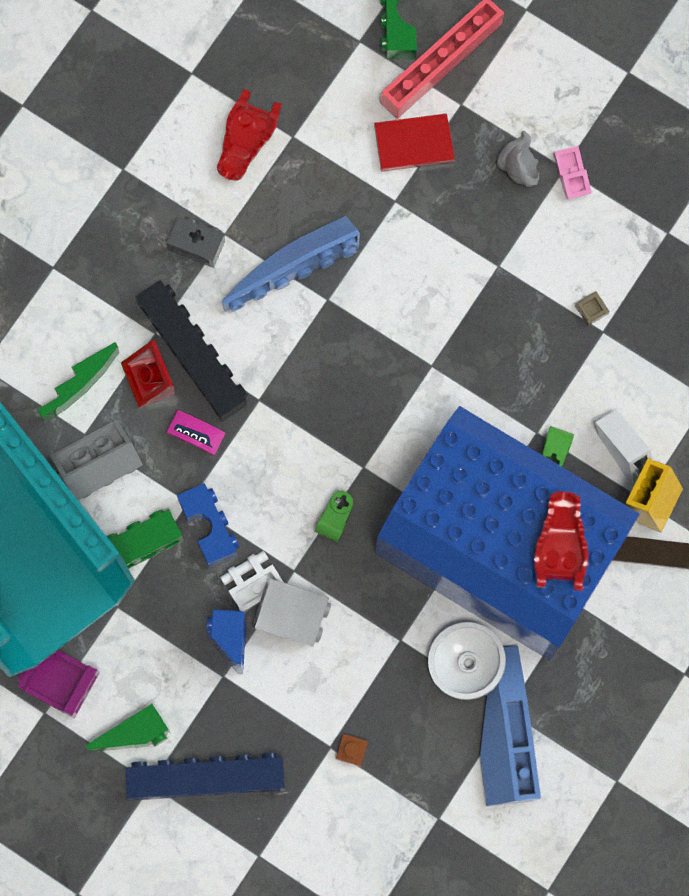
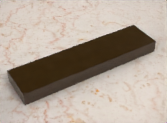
(654, 553)

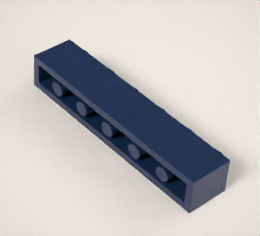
(205, 778)

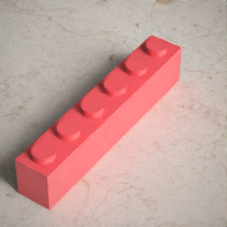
(441, 58)

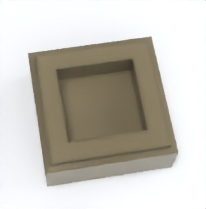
(592, 308)

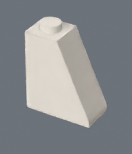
(623, 444)

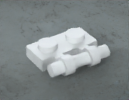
(249, 592)

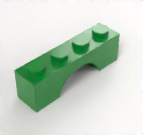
(400, 37)

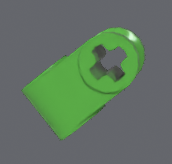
(557, 445)
(333, 519)

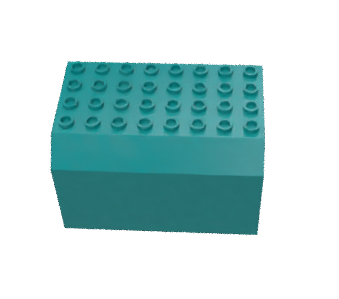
(53, 558)

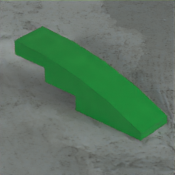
(86, 375)

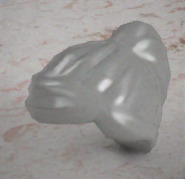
(519, 161)

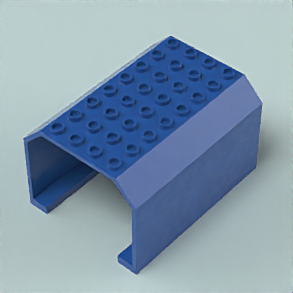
(474, 530)

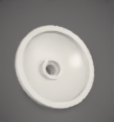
(457, 646)

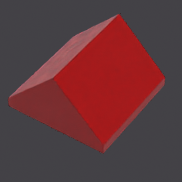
(148, 375)

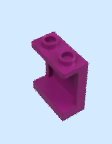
(59, 682)

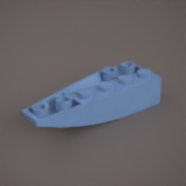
(296, 261)
(507, 740)

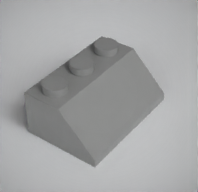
(96, 460)

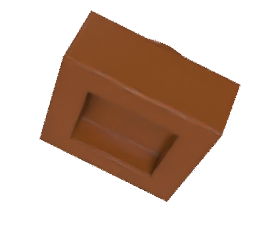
(352, 750)

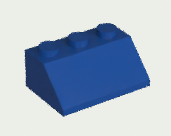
(228, 635)

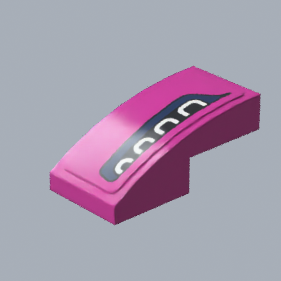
(195, 432)

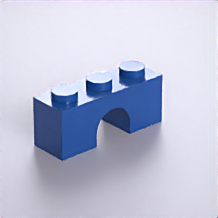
(199, 504)

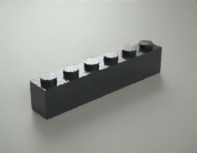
(191, 350)

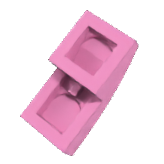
(572, 173)

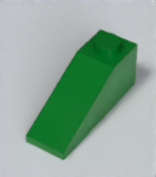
(137, 731)

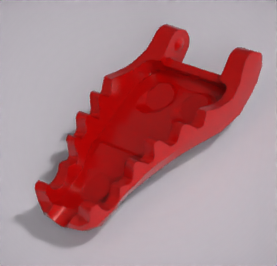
(246, 134)
(562, 545)

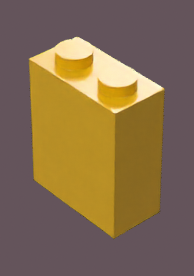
(654, 495)

